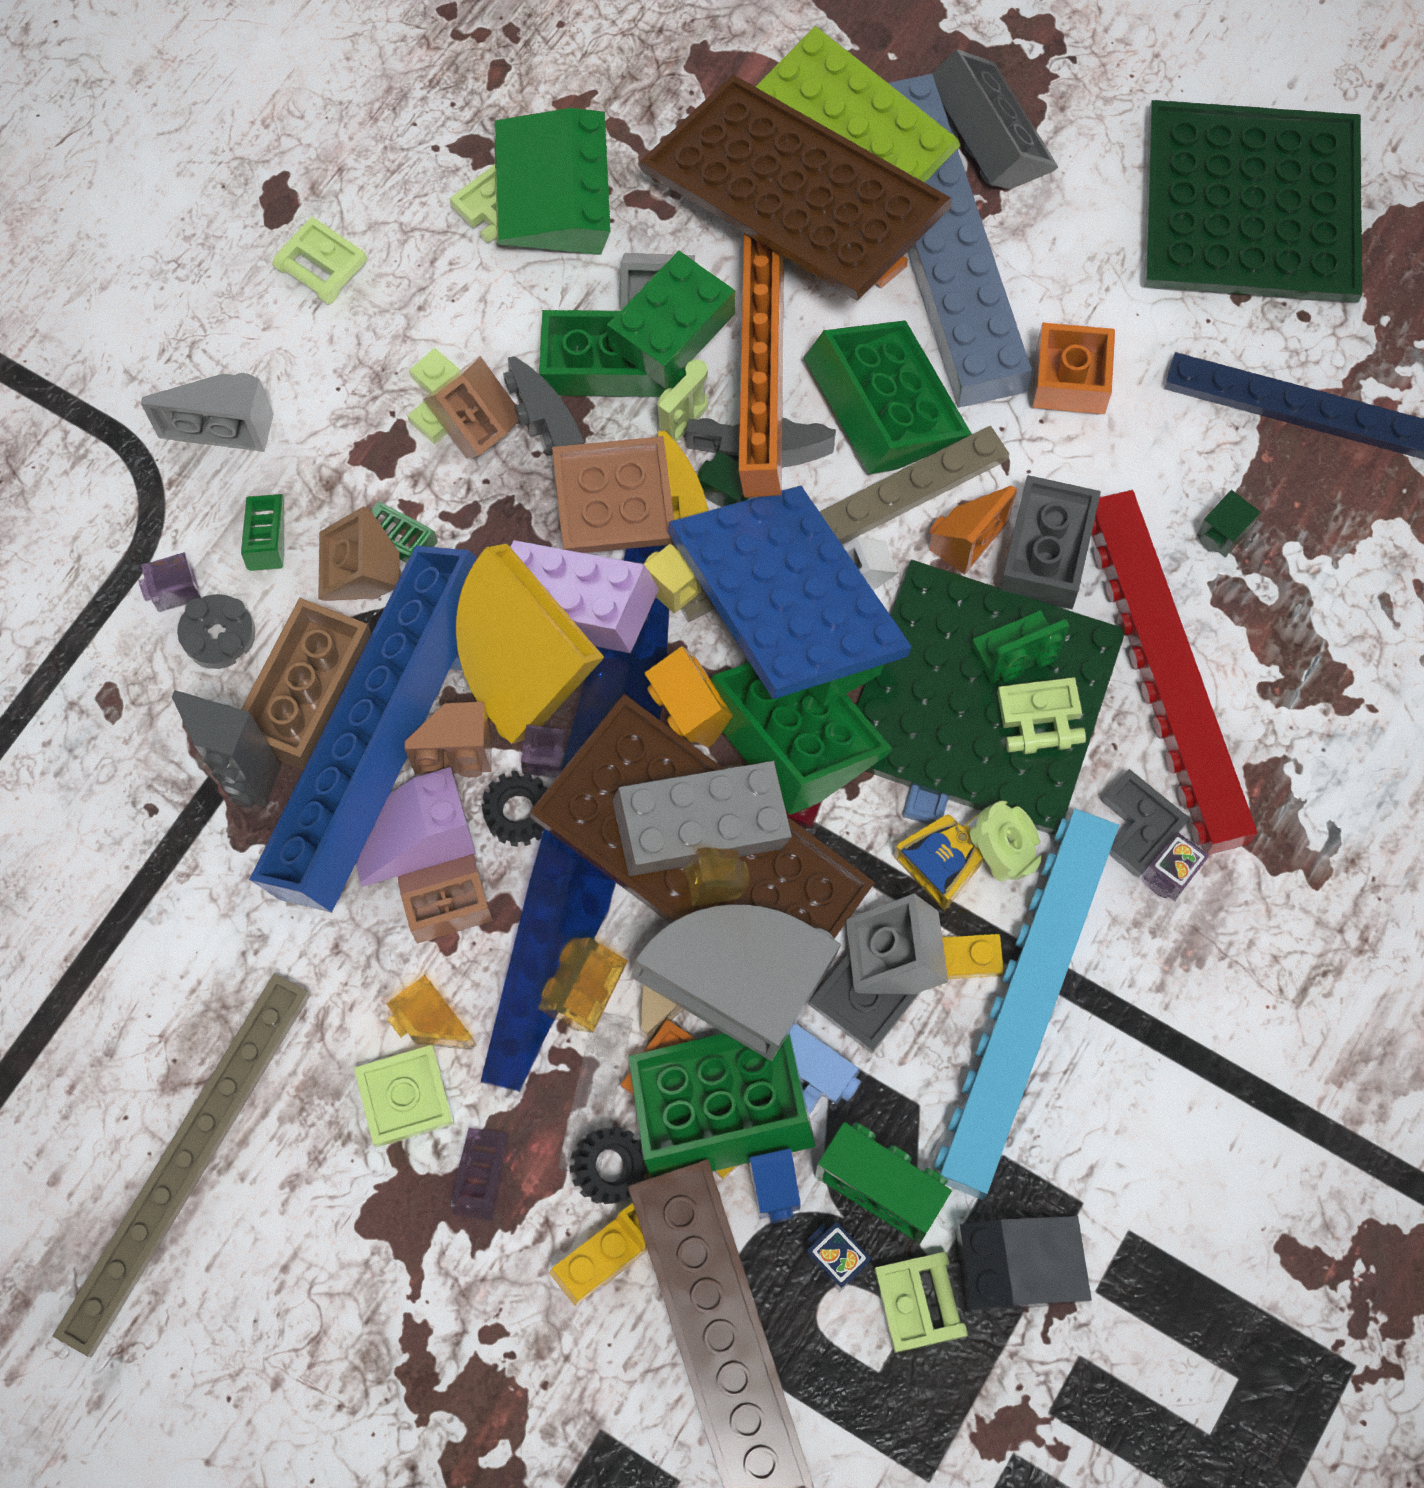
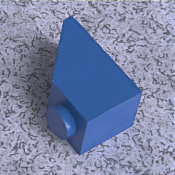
(775, 1185)

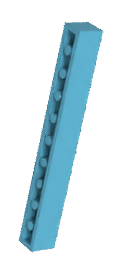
(1027, 1005)

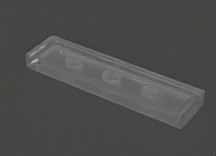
(597, 1083)

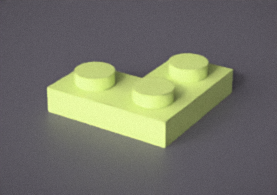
(430, 374)

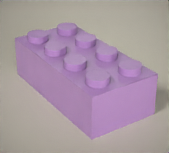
(597, 592)

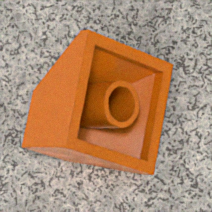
(971, 528)

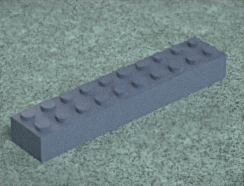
(963, 282)

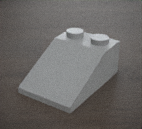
(214, 412)

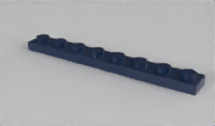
(1296, 405)

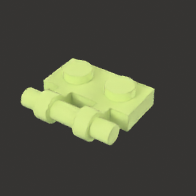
(478, 203)
(1041, 703)

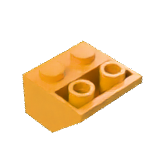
(689, 697)

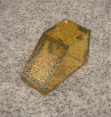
(716, 876)
(427, 1018)

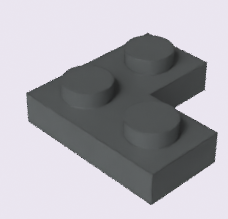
(1151, 818)

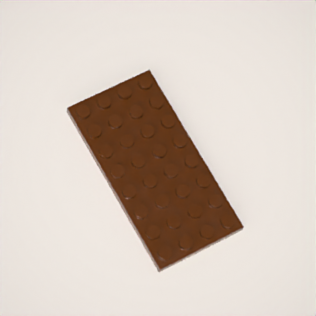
(796, 186)
(638, 748)

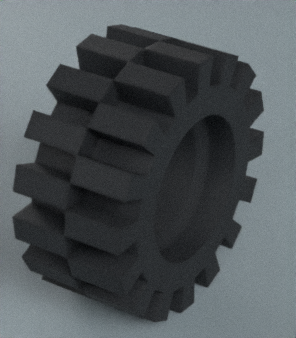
(497, 797)
(585, 1165)

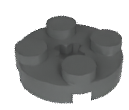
(208, 611)

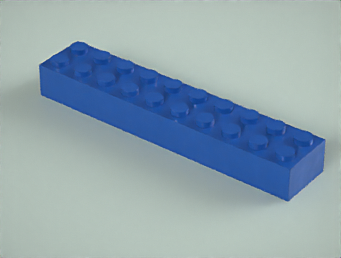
(367, 734)

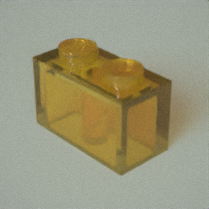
(582, 984)

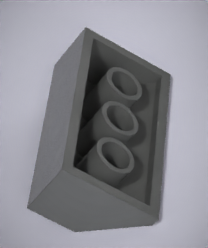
(991, 121)
(231, 748)

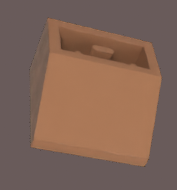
(473, 408)
(454, 738)
(444, 899)

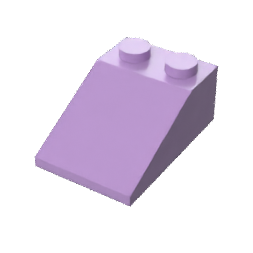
(416, 829)

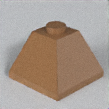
(356, 559)

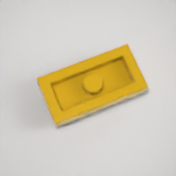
(973, 956)

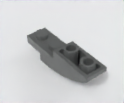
(540, 407)
(799, 441)

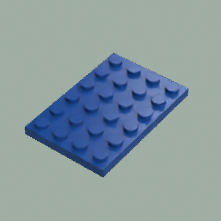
(788, 591)

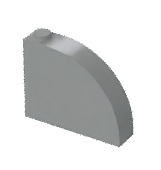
(739, 970)

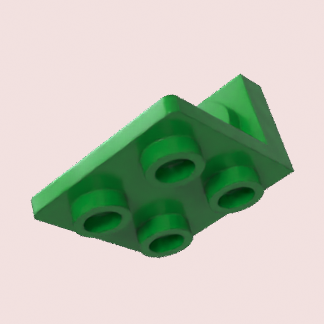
(1019, 645)

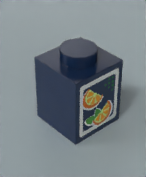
(836, 1255)

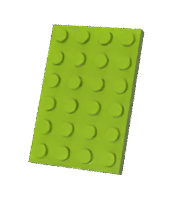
(859, 105)

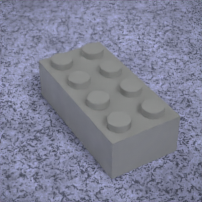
(719, 809)

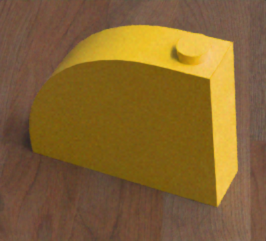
(517, 644)

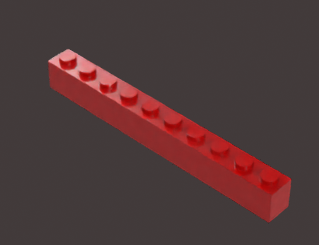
(1170, 677)

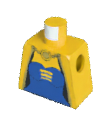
(941, 858)

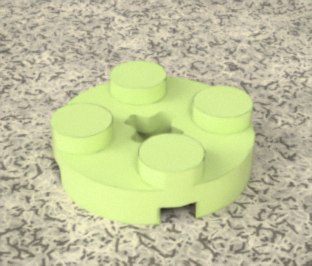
(1007, 859)

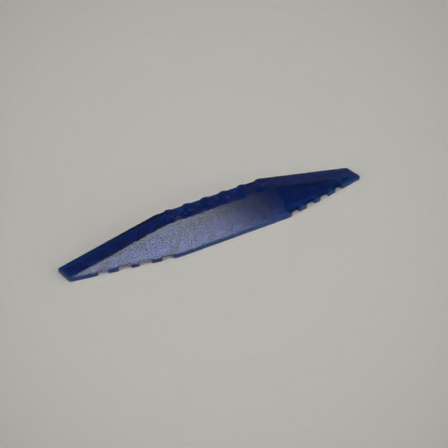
(565, 891)

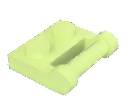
(326, 251)
(684, 400)
(907, 1306)

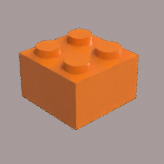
(1074, 368)

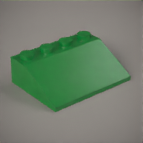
(553, 181)
(885, 394)
(810, 743)
(717, 1104)

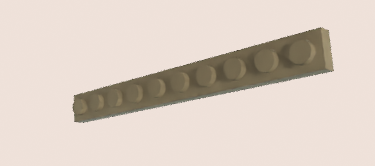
(900, 493)
(181, 1167)

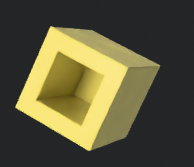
(673, 577)

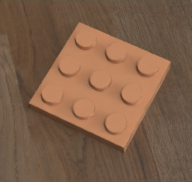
(613, 494)

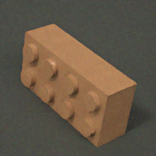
(305, 679)

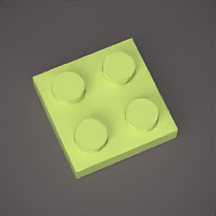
(403, 1096)

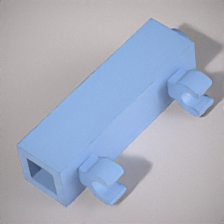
(822, 1070)

